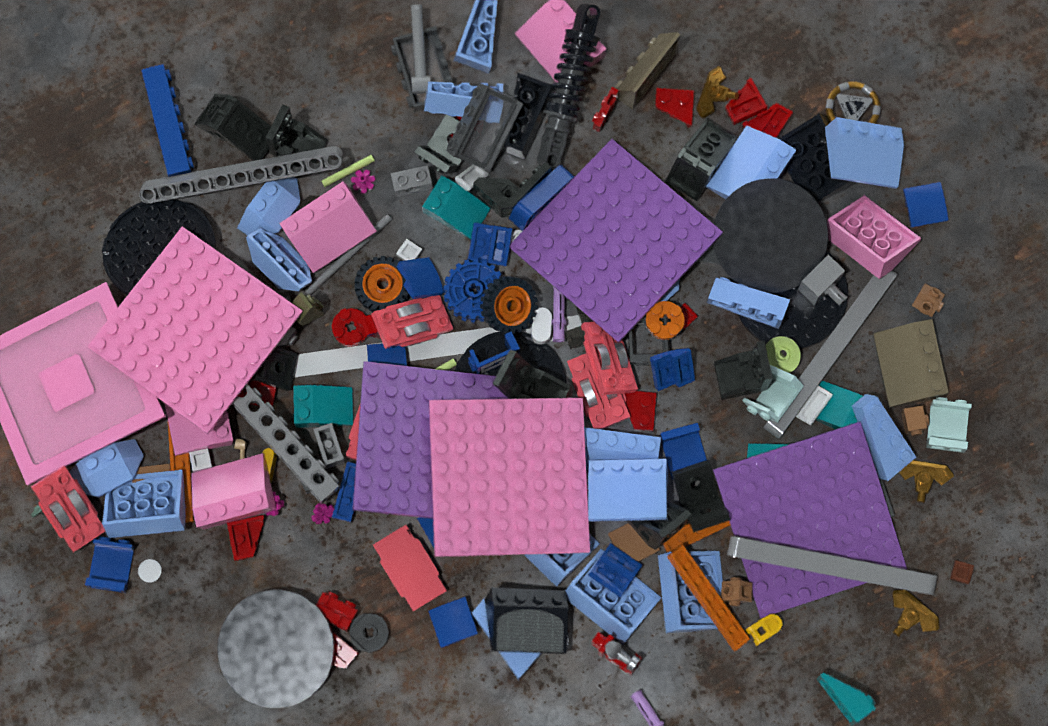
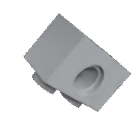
(411, 181)
(329, 446)

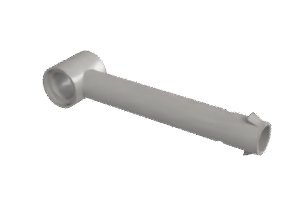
(420, 81)

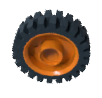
(371, 275)
(496, 301)

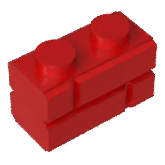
(336, 611)

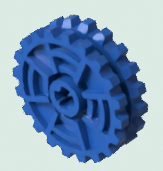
(459, 286)

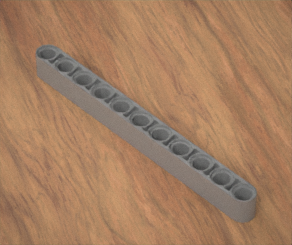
(234, 180)
(833, 348)
(832, 565)

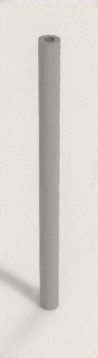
(345, 257)

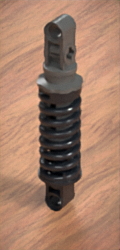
(562, 109)

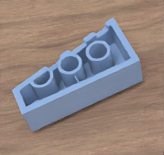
(477, 40)
(450, 99)
(748, 302)
(885, 442)
(517, 661)

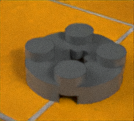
(357, 633)

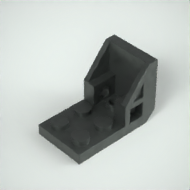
(234, 122)
(292, 136)
(700, 158)
(503, 195)
(744, 372)
(522, 381)
(659, 531)

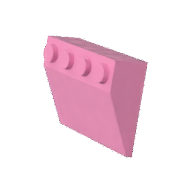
(545, 35)
(328, 227)
(871, 236)
(189, 438)
(231, 492)

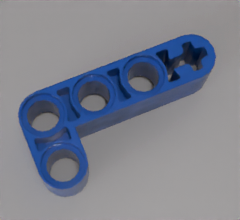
(540, 197)

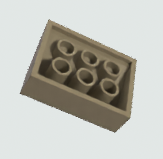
(648, 68)
(910, 363)

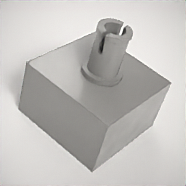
(823, 281)

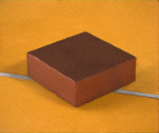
(961, 572)

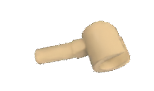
(241, 445)

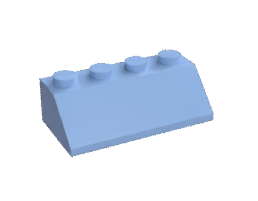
(619, 445)

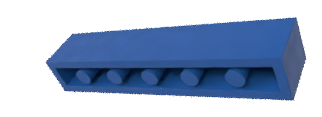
(166, 120)

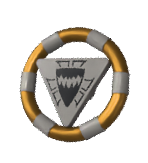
(853, 106)

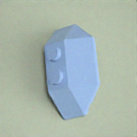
(271, 206)
(278, 260)
(108, 468)

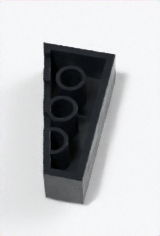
(534, 96)

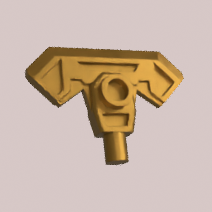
(714, 92)
(924, 475)
(913, 613)

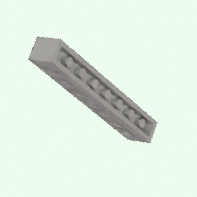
(267, 433)

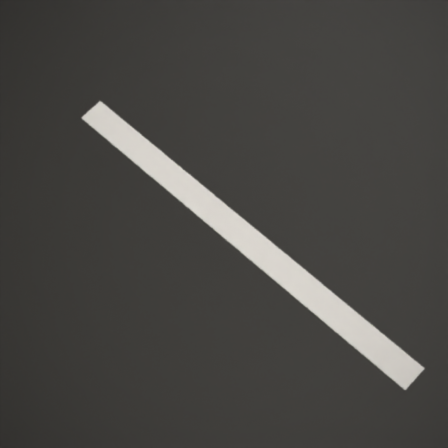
(441, 346)

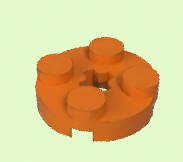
(656, 327)

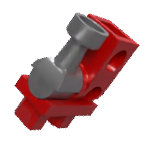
(615, 654)

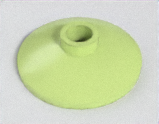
(775, 357)

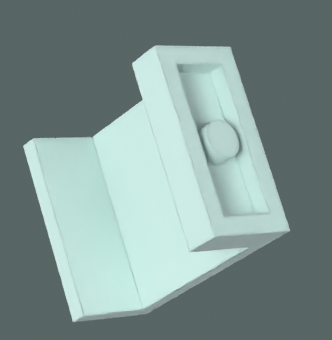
(777, 398)
(948, 425)

